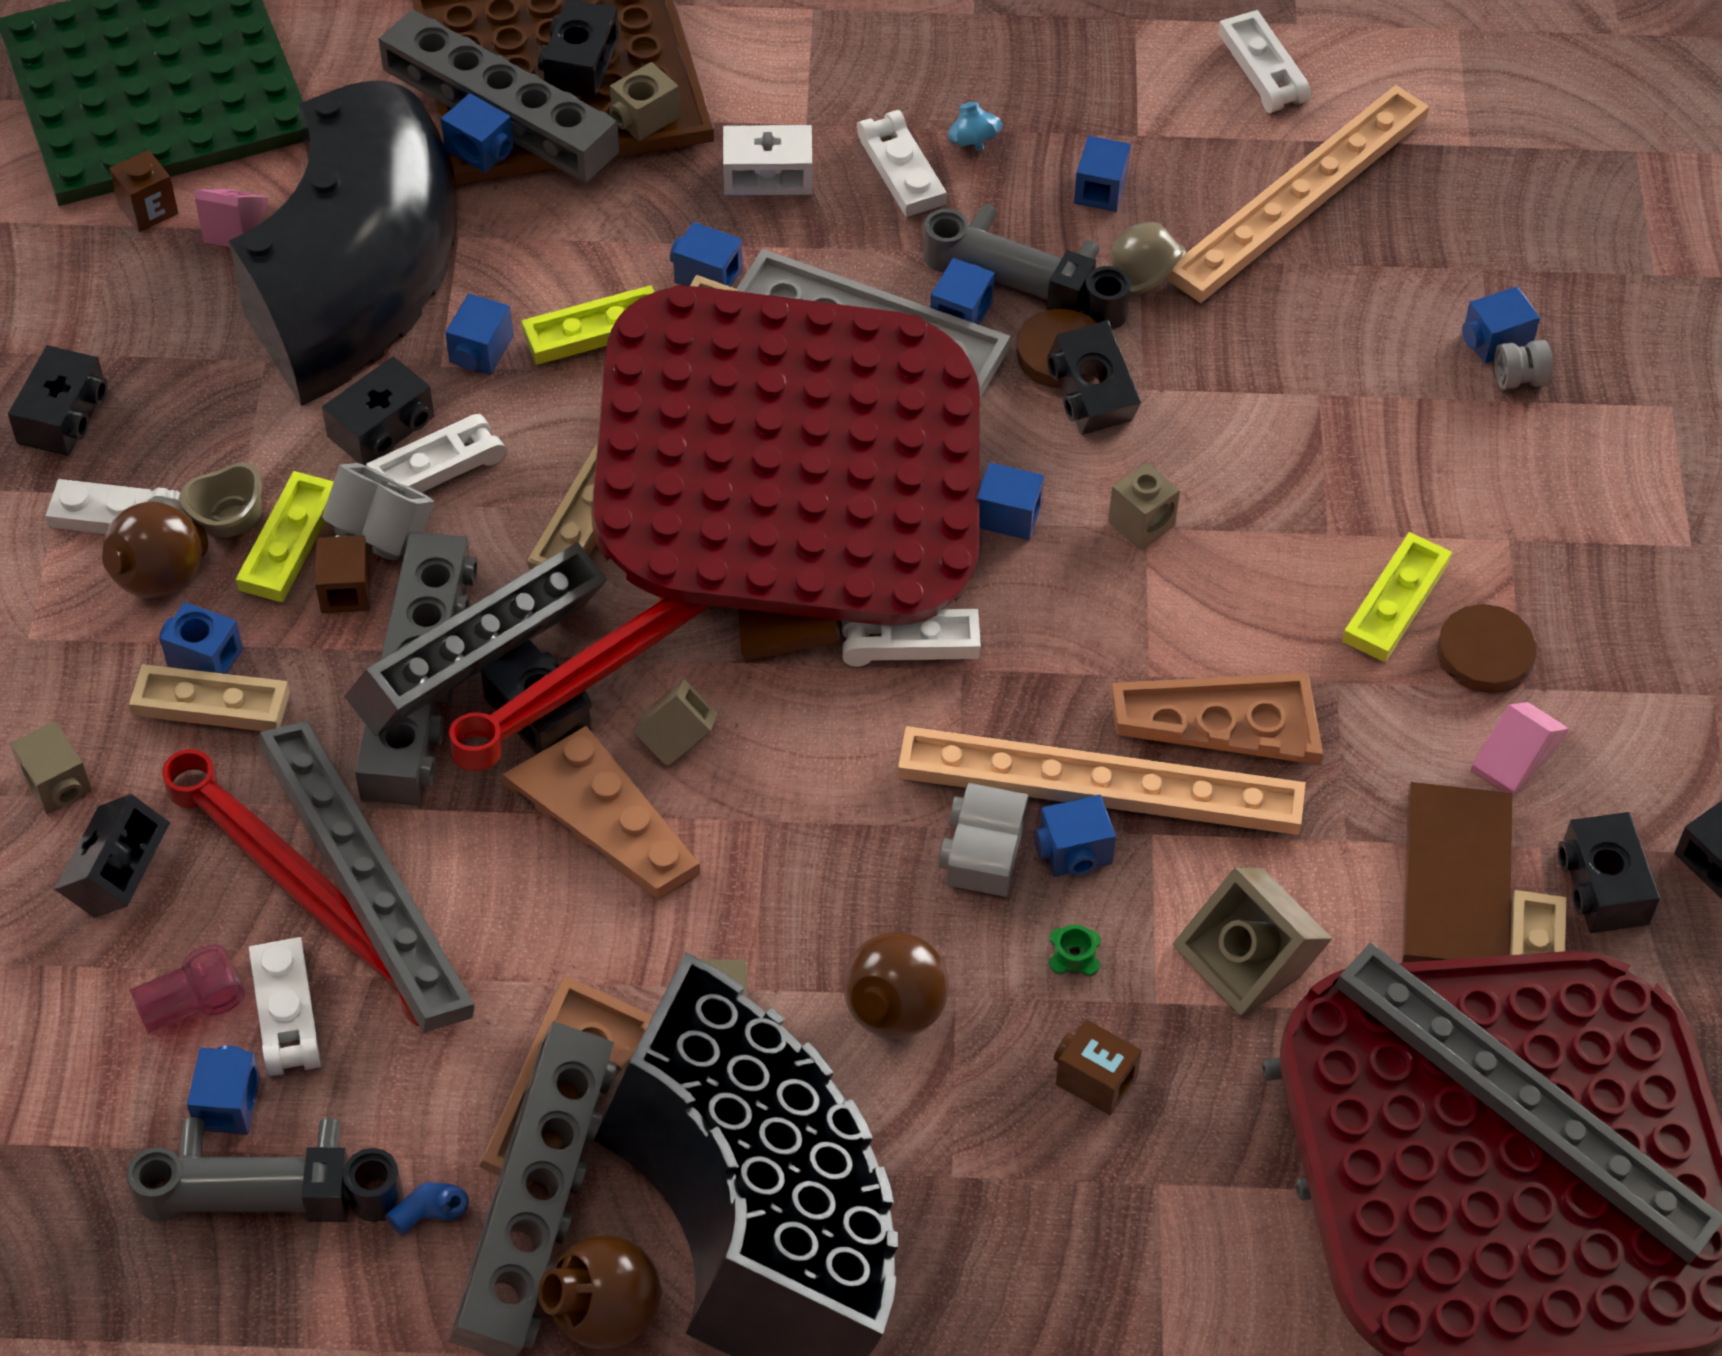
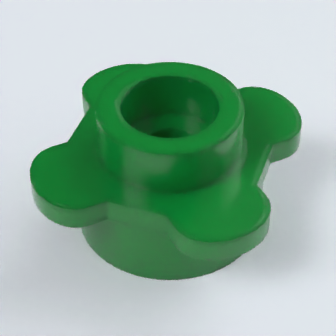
(1074, 938)

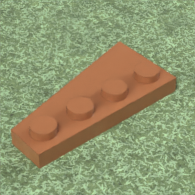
(1232, 714)
(604, 809)
(584, 1010)

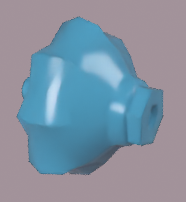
(974, 126)

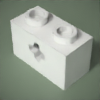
(767, 160)

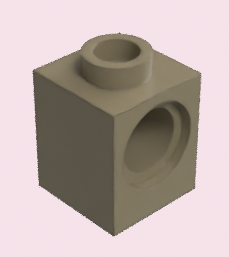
(644, 101)
(1143, 505)
(51, 767)

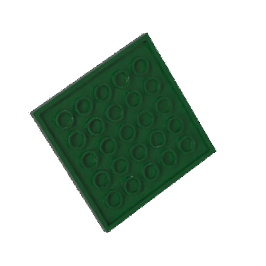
(150, 75)

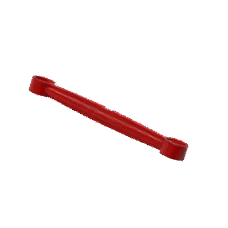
(565, 683)
(274, 857)

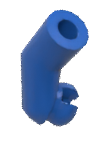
(428, 1201)

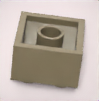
(1251, 939)

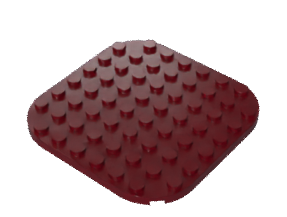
(788, 456)
(1457, 1224)

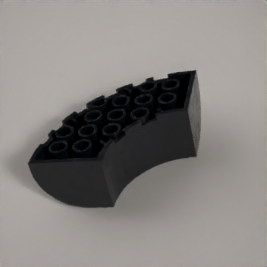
(354, 241)
(759, 1172)

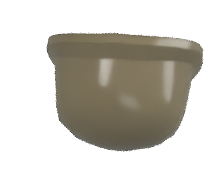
(1146, 255)
(225, 500)

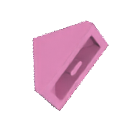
(228, 213)
(1518, 746)

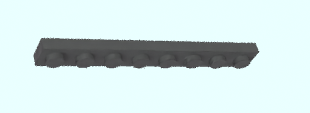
(366, 877)
(1530, 1102)

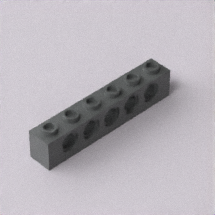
(542, 116)
(427, 594)
(474, 638)
(481, 1318)

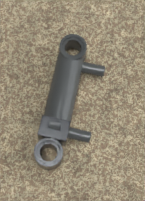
(1062, 282)
(312, 1184)

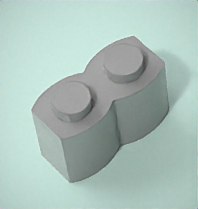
(377, 507)
(985, 839)

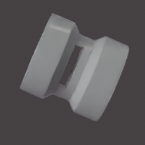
(1523, 364)

